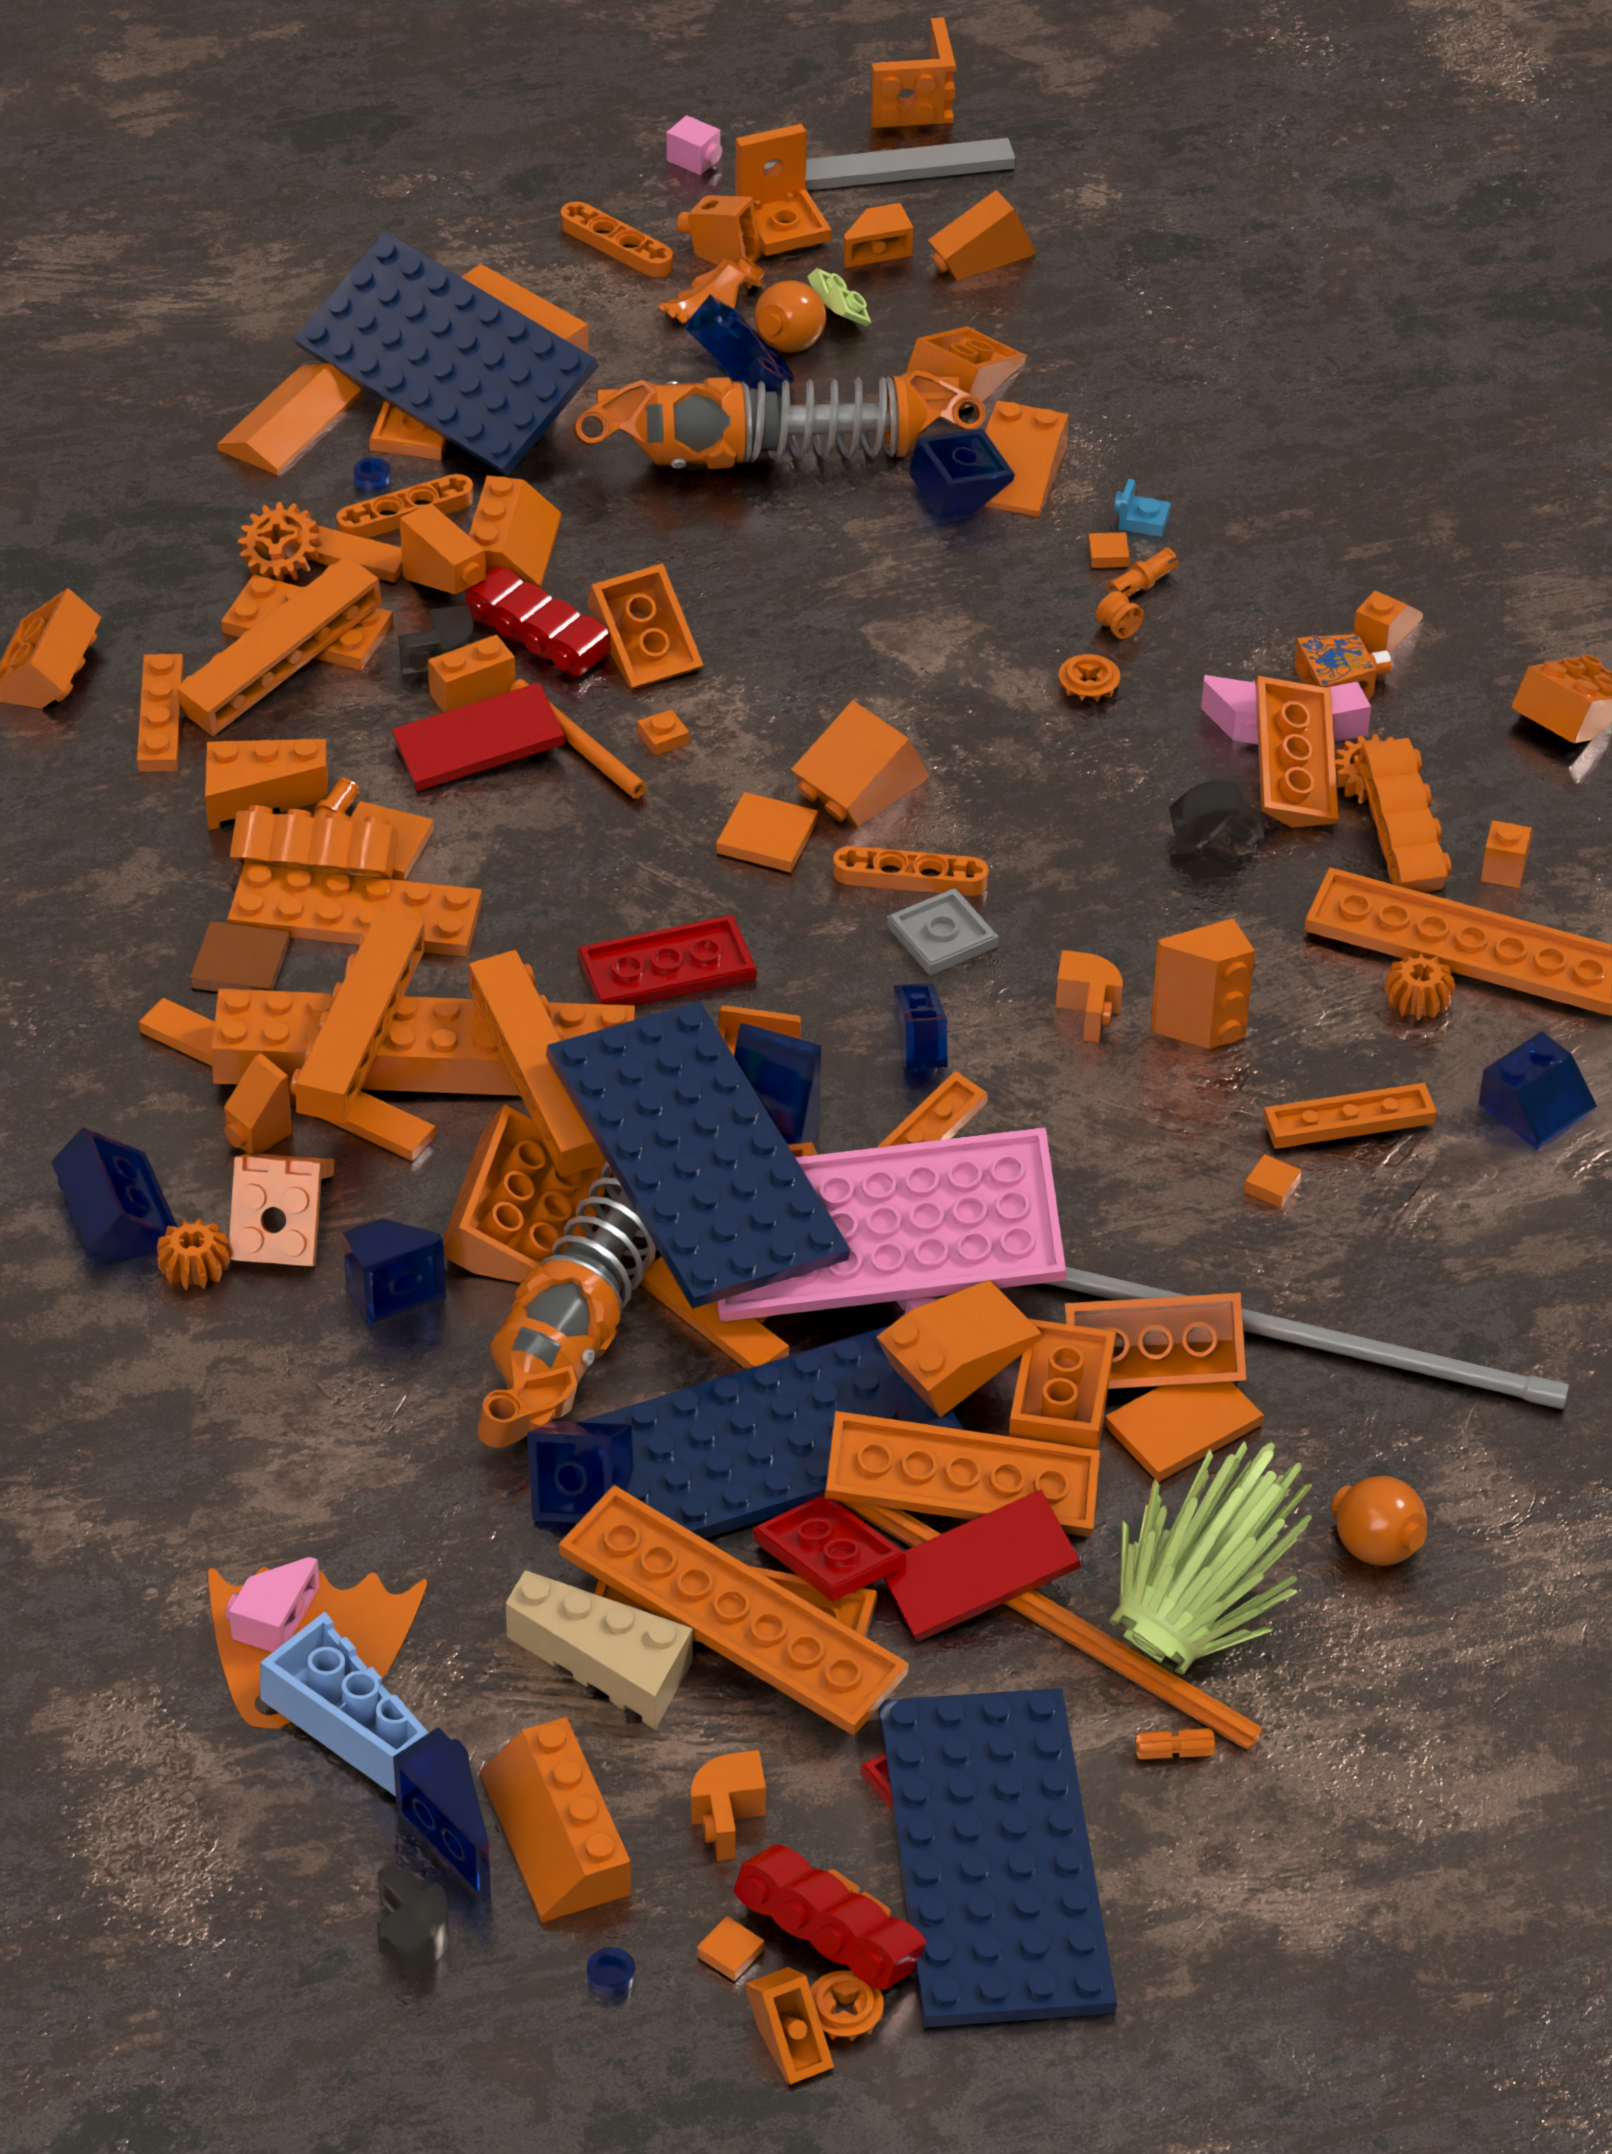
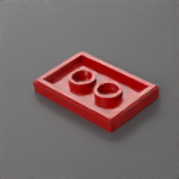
(829, 1547)

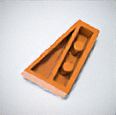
(264, 774)

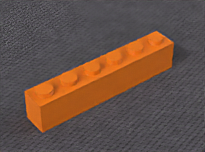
(279, 645)
(358, 1017)
(521, 1032)

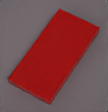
(478, 736)
(667, 962)
(981, 1565)

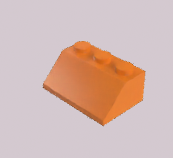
(515, 528)
(47, 651)
(1203, 985)

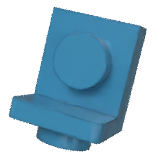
(1140, 513)

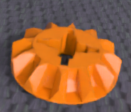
(1089, 667)
(846, 1988)

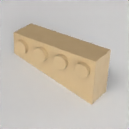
(602, 1642)

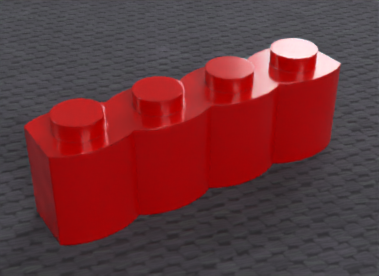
(539, 622)
(836, 1922)

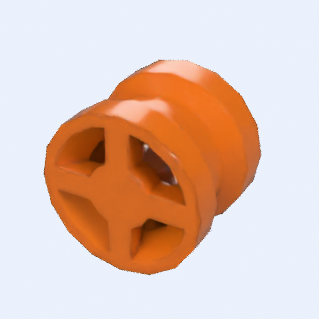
(1119, 614)

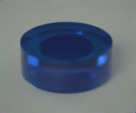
(372, 474)
(611, 1972)

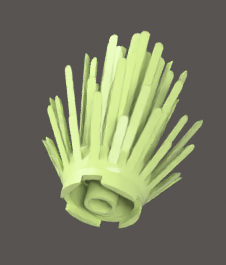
(1188, 1576)

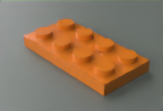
(266, 594)

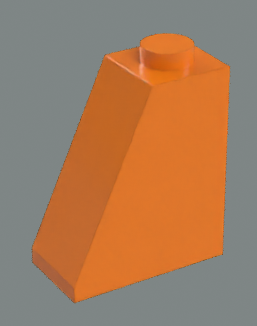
(981, 239)
(439, 552)

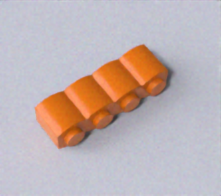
(1403, 815)
(314, 843)

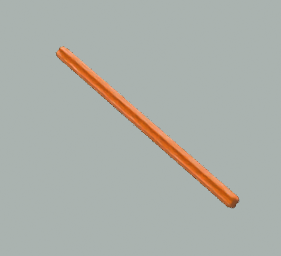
(1089, 1639)

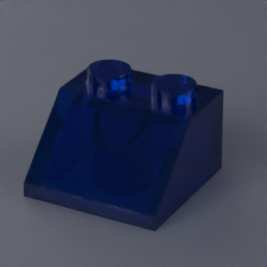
(959, 471)
(1537, 1091)
(392, 1268)
(576, 1467)

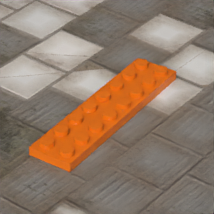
(1465, 938)
(734, 1609)

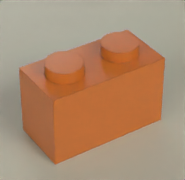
(471, 673)

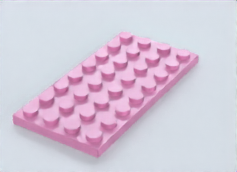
(926, 1223)

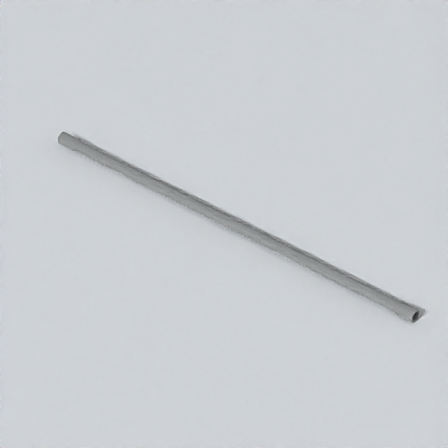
(1530, 1388)

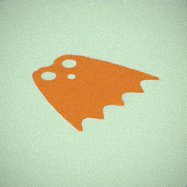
(364, 1614)

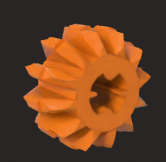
(1419, 986)
(193, 1254)

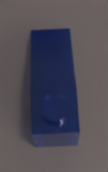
(921, 1027)

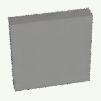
(942, 931)

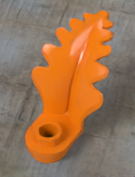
(720, 283)

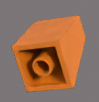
(859, 766)

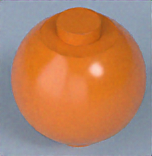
(790, 316)
(1380, 1520)

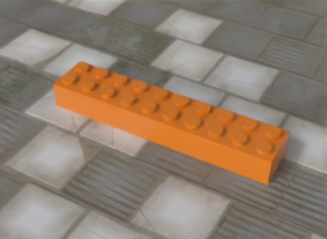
(428, 1047)

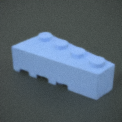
(338, 1700)

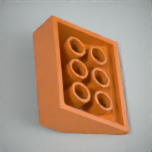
(514, 1202)

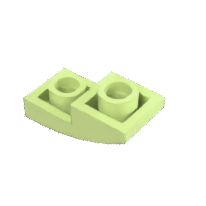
(838, 299)

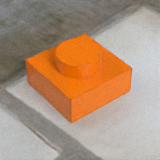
(663, 732)

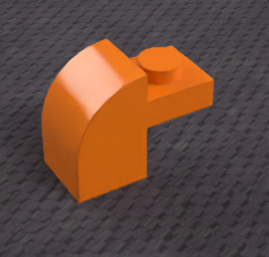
(1089, 985)
(725, 1791)

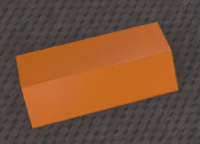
(291, 417)
(1296, 752)

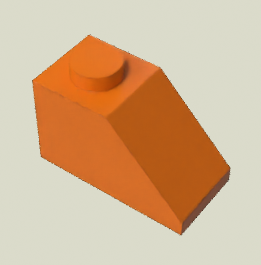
(878, 236)
(1384, 622)
(1506, 854)
(259, 1108)
(789, 2023)

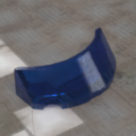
(737, 346)

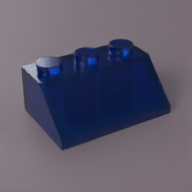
(112, 1196)

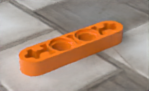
(648, 257)
(454, 494)
(911, 865)

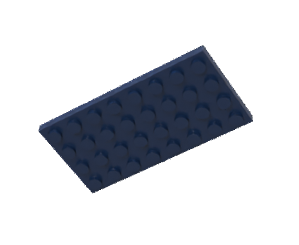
(446, 353)
(697, 1154)
(760, 1435)
(995, 1858)

